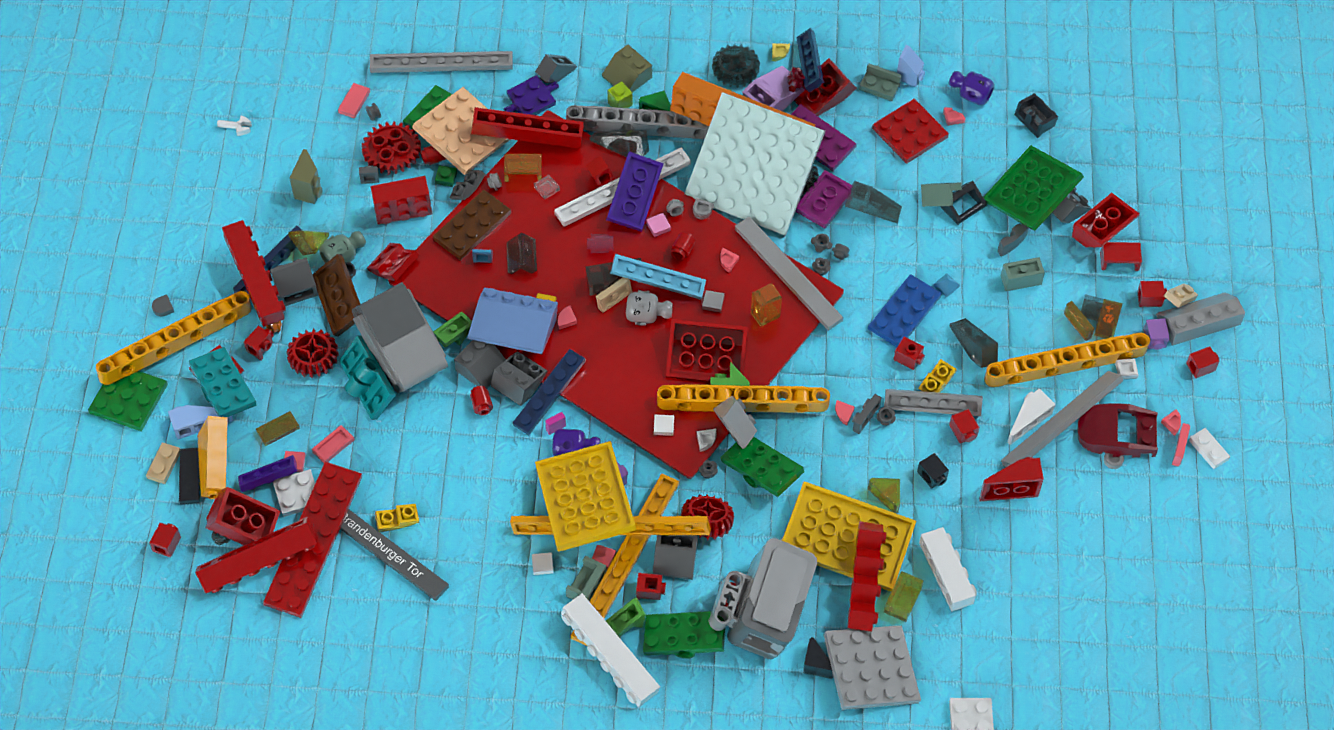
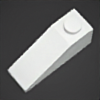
(1035, 409)

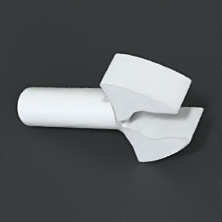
(237, 125)

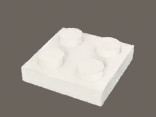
(294, 491)
(971, 714)

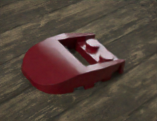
(1100, 430)

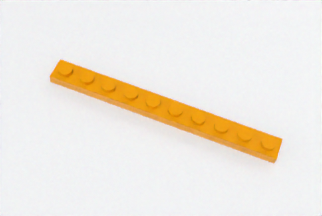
(644, 525)
(630, 549)

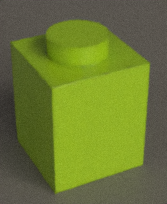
(620, 96)

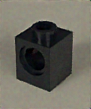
(933, 471)

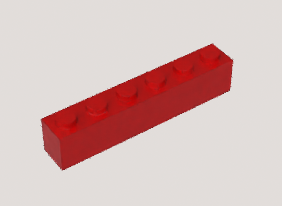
(527, 127)
(253, 273)
(256, 555)

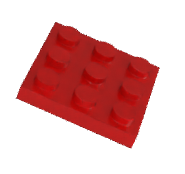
(910, 131)

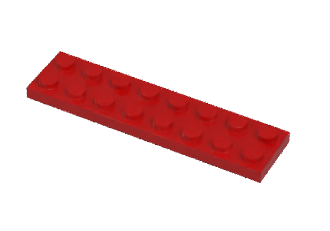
(326, 512)

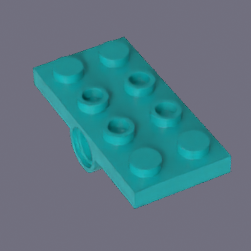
(366, 378)
(222, 383)

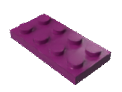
(834, 145)

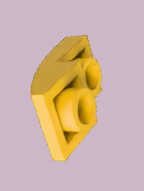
(938, 377)
(396, 518)

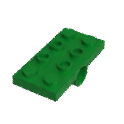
(763, 466)
(682, 634)

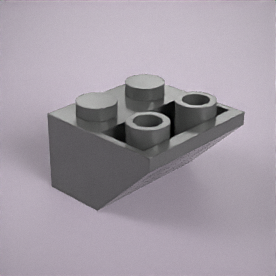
(1072, 207)
(294, 281)
(518, 378)
(675, 556)

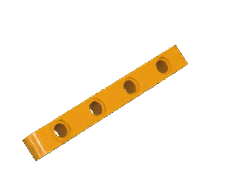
(173, 337)
(1053, 361)
(758, 398)

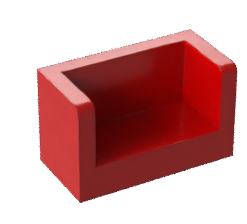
(1121, 253)

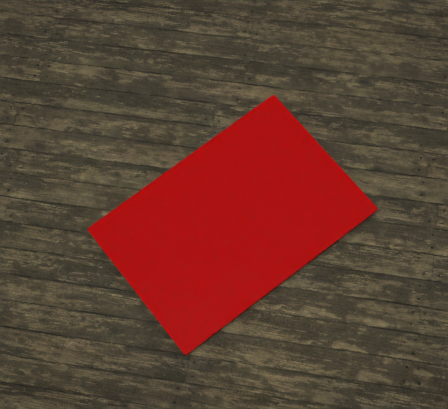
(622, 358)

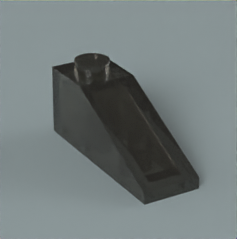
(623, 141)
(871, 201)
(599, 277)
(976, 343)

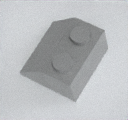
(736, 421)

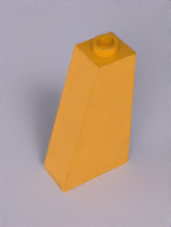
(212, 456)

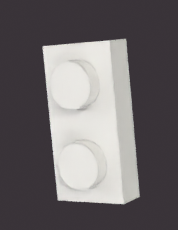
(1209, 448)

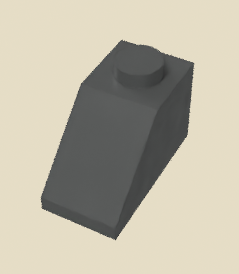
(554, 68)

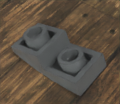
(471, 182)
(1016, 237)

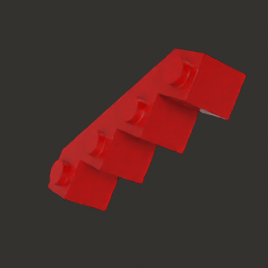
(865, 576)

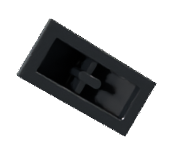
(817, 661)

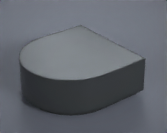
(162, 306)

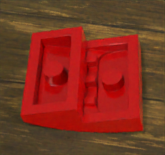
(392, 261)

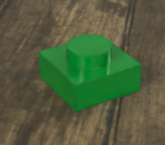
(446, 176)

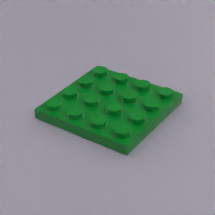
(1033, 187)

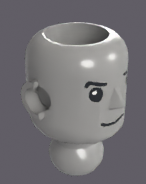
(644, 308)

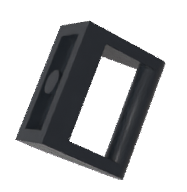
(973, 191)

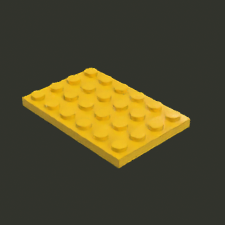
(585, 496)
(828, 528)

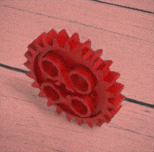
(396, 143)

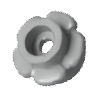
(494, 181)
(675, 207)

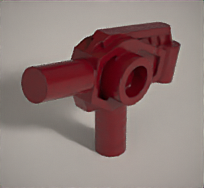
(796, 79)

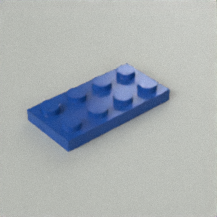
(904, 310)

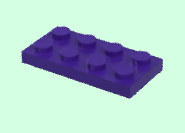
(634, 191)

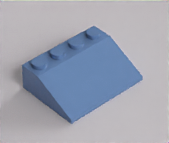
(513, 320)

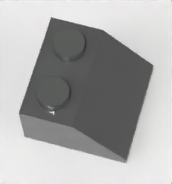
(478, 362)

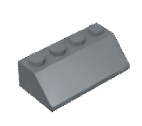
(1202, 317)

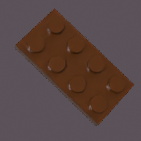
(472, 224)
(336, 294)

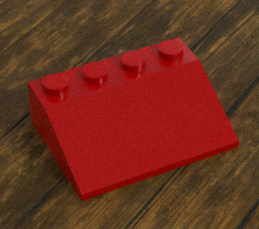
(705, 349)

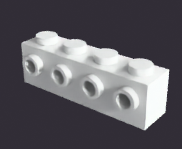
(948, 569)

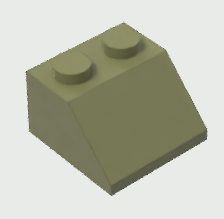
(629, 68)
(305, 179)

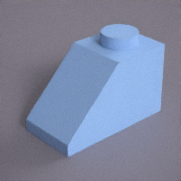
(910, 67)

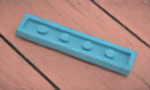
(658, 276)

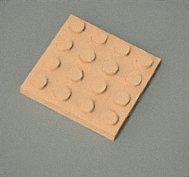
(450, 129)

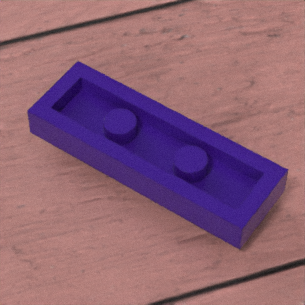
(267, 473)

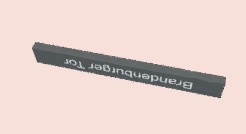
(393, 556)

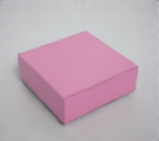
(658, 224)

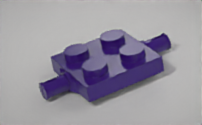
(531, 96)

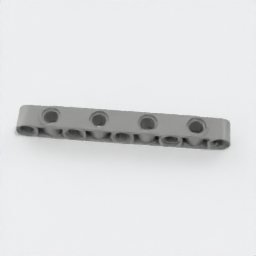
(627, 119)

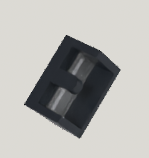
(1035, 115)

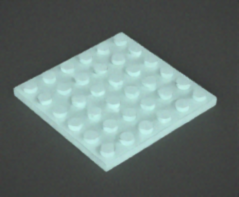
(754, 163)

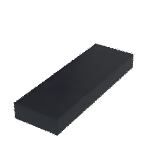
(189, 476)

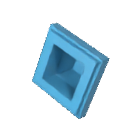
(946, 285)

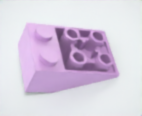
(772, 89)

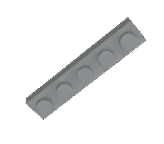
(932, 402)

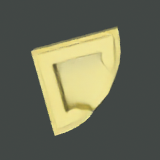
(779, 51)

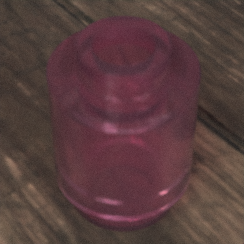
(600, 243)

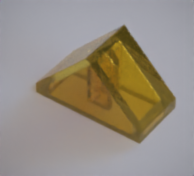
(308, 241)
(887, 491)

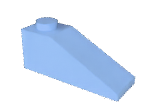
(189, 419)

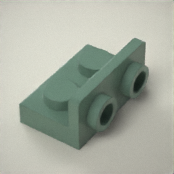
(880, 82)

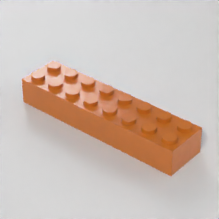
(699, 99)

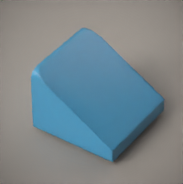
(482, 255)

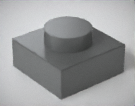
(369, 174)

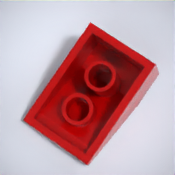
(830, 93)
(1015, 481)

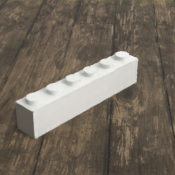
(610, 650)

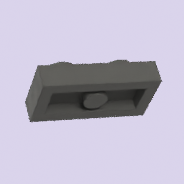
(869, 409)

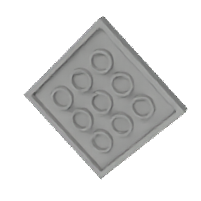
(872, 667)

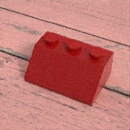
(1103, 222)

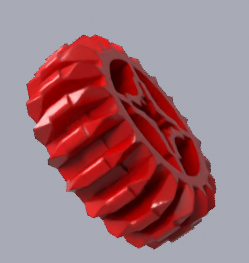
(321, 359)
(718, 513)

